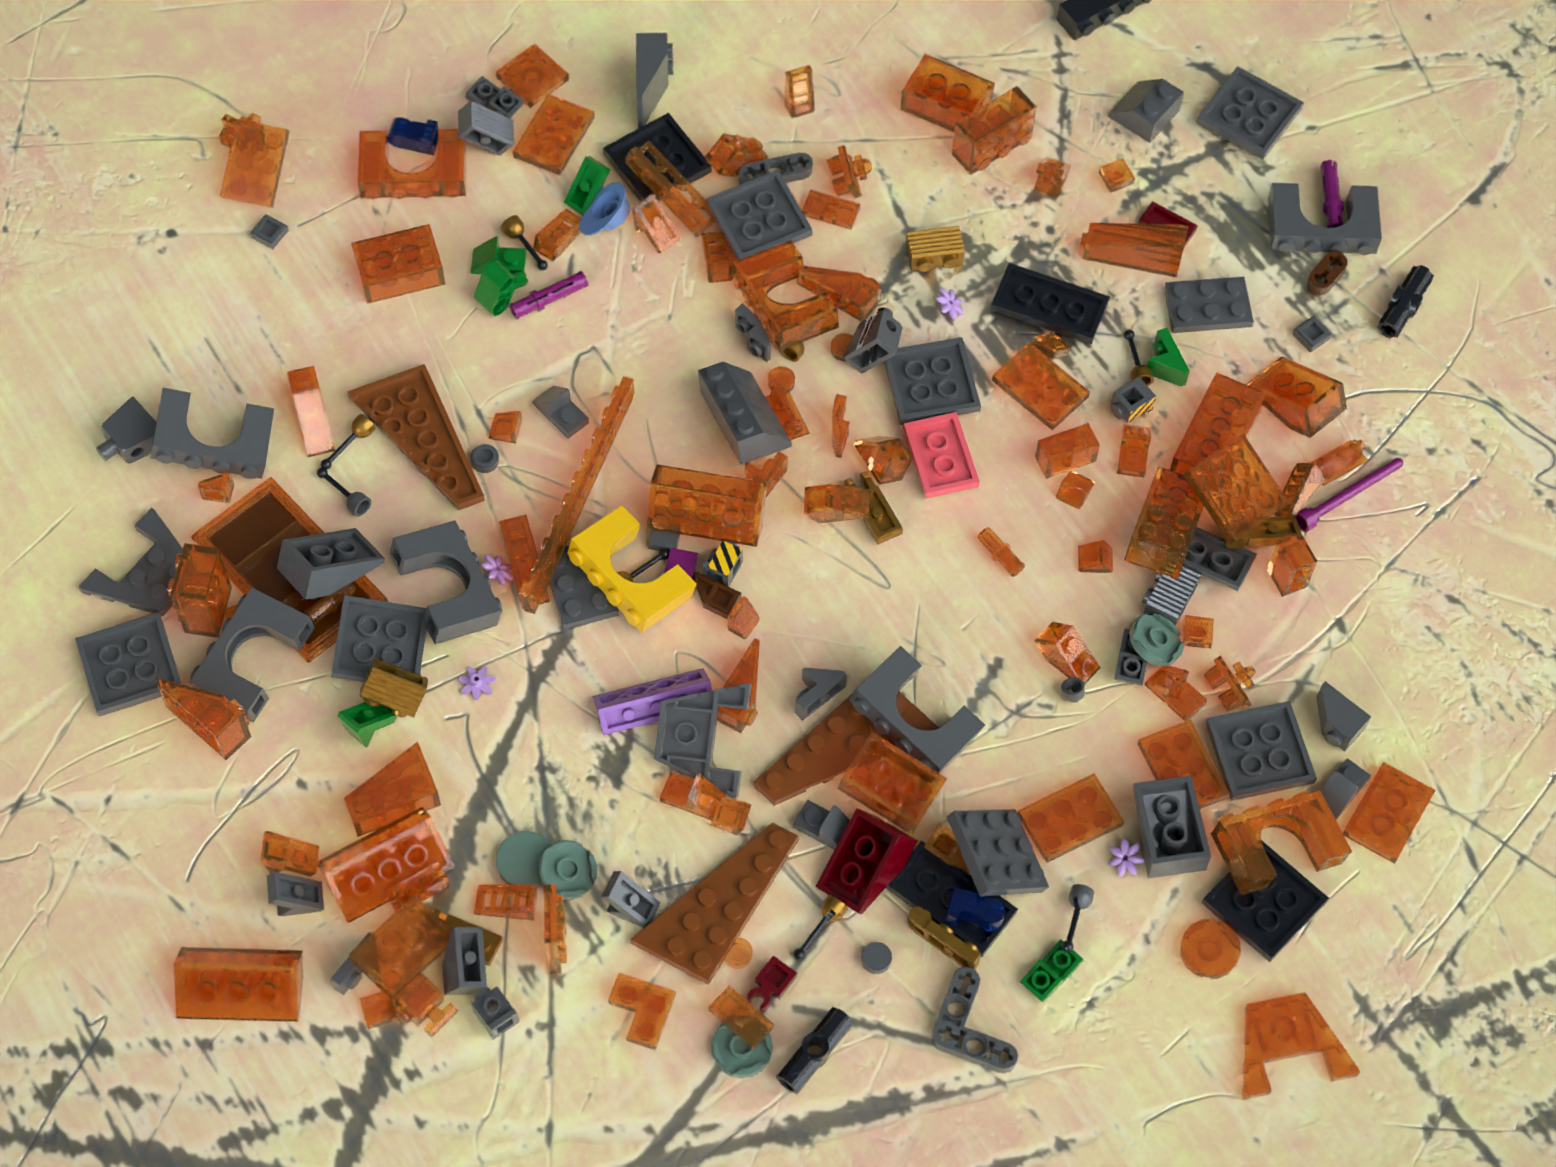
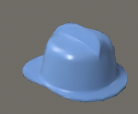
(607, 210)

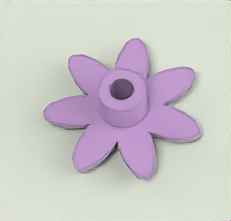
(950, 304)
(496, 570)
(476, 682)
(1122, 855)

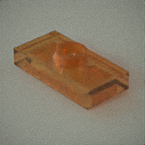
(831, 209)
(741, 1017)

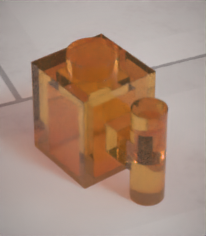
(421, 1000)

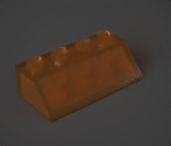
(380, 860)
(238, 984)

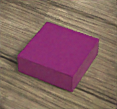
(685, 559)

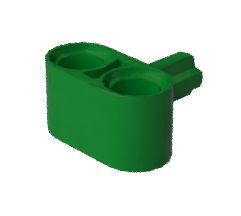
(497, 287)

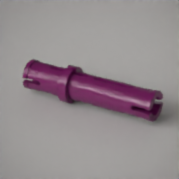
(1332, 202)
(522, 308)

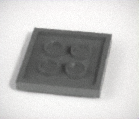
(1250, 112)
(759, 215)
(932, 380)
(378, 631)
(127, 663)
(1260, 750)
(997, 852)

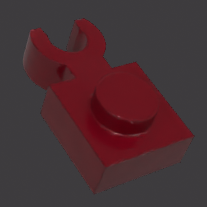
(773, 980)

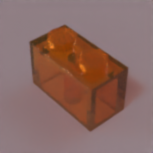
(1067, 450)
(1291, 564)

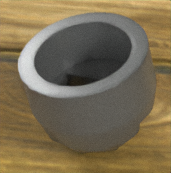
(1077, 687)

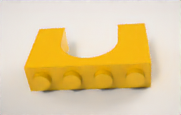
(639, 602)

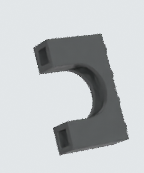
(1295, 233)
(176, 444)
(448, 548)
(255, 616)
(877, 702)

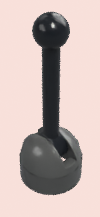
(357, 502)
(1079, 898)

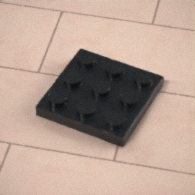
(672, 144)
(1269, 915)

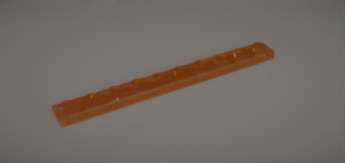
(575, 500)

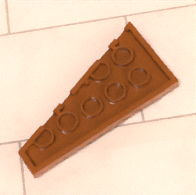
(415, 420)
(829, 750)
(708, 918)

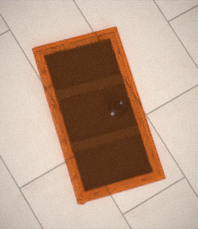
(250, 547)

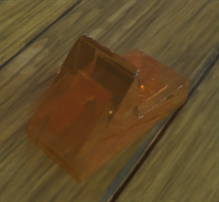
(1051, 176)
(656, 224)
(1134, 450)
(771, 471)
(1172, 688)
(690, 795)
(288, 854)

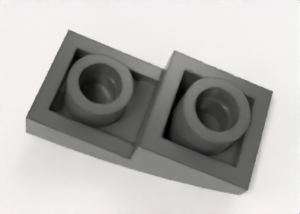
(494, 98)
(757, 338)
(1130, 664)

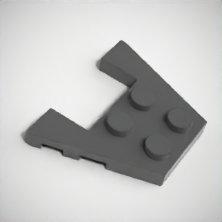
(148, 581)
(689, 731)

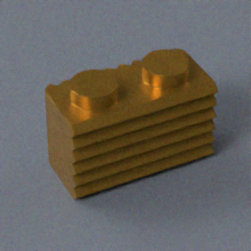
(935, 248)
(393, 688)

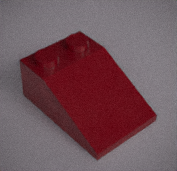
(865, 860)

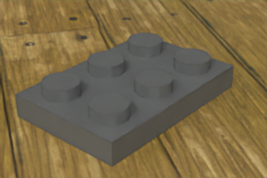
(1208, 304)
(577, 597)

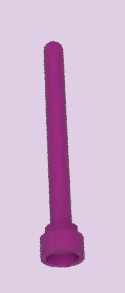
(1308, 517)

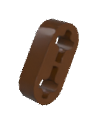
(1331, 276)

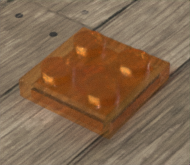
(532, 75)

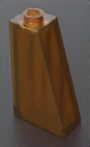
(1136, 246)

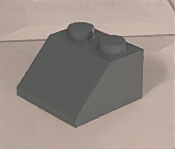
(1148, 107)

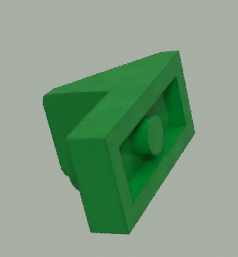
(586, 184)
(512, 258)
(1168, 362)
(364, 719)

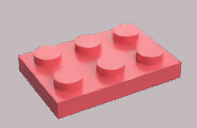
(941, 455)

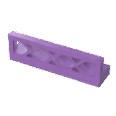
(642, 702)

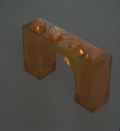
(441, 179)
(783, 322)
(1304, 816)

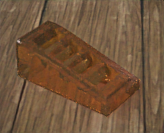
(799, 94)
(551, 247)
(717, 257)
(1300, 487)
(516, 912)

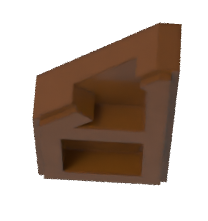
(715, 595)

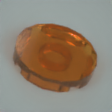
(1210, 949)

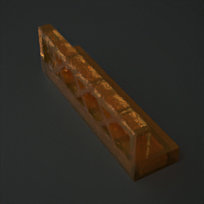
(669, 192)

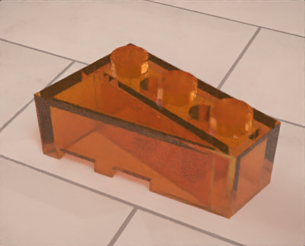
(393, 792)

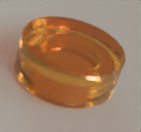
(839, 345)
(782, 376)
(740, 954)

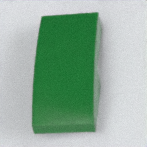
(1051, 972)

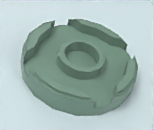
(1156, 639)
(519, 858)
(569, 868)
(736, 1056)

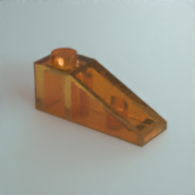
(847, 290)
(311, 411)
(520, 551)
(745, 672)

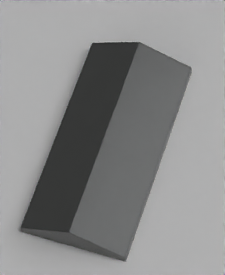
(1217, 562)

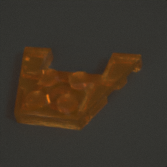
(1285, 1030)

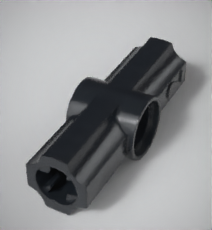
(1405, 301)
(802, 1063)

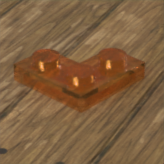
(650, 1004)

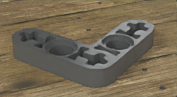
(781, 162)
(957, 1027)

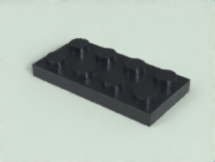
(1050, 303)
(930, 884)

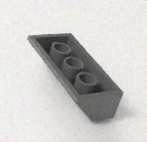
(742, 412)

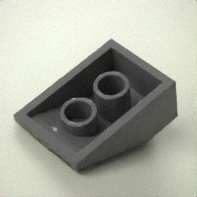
(653, 66)
(326, 561)
(1171, 827)

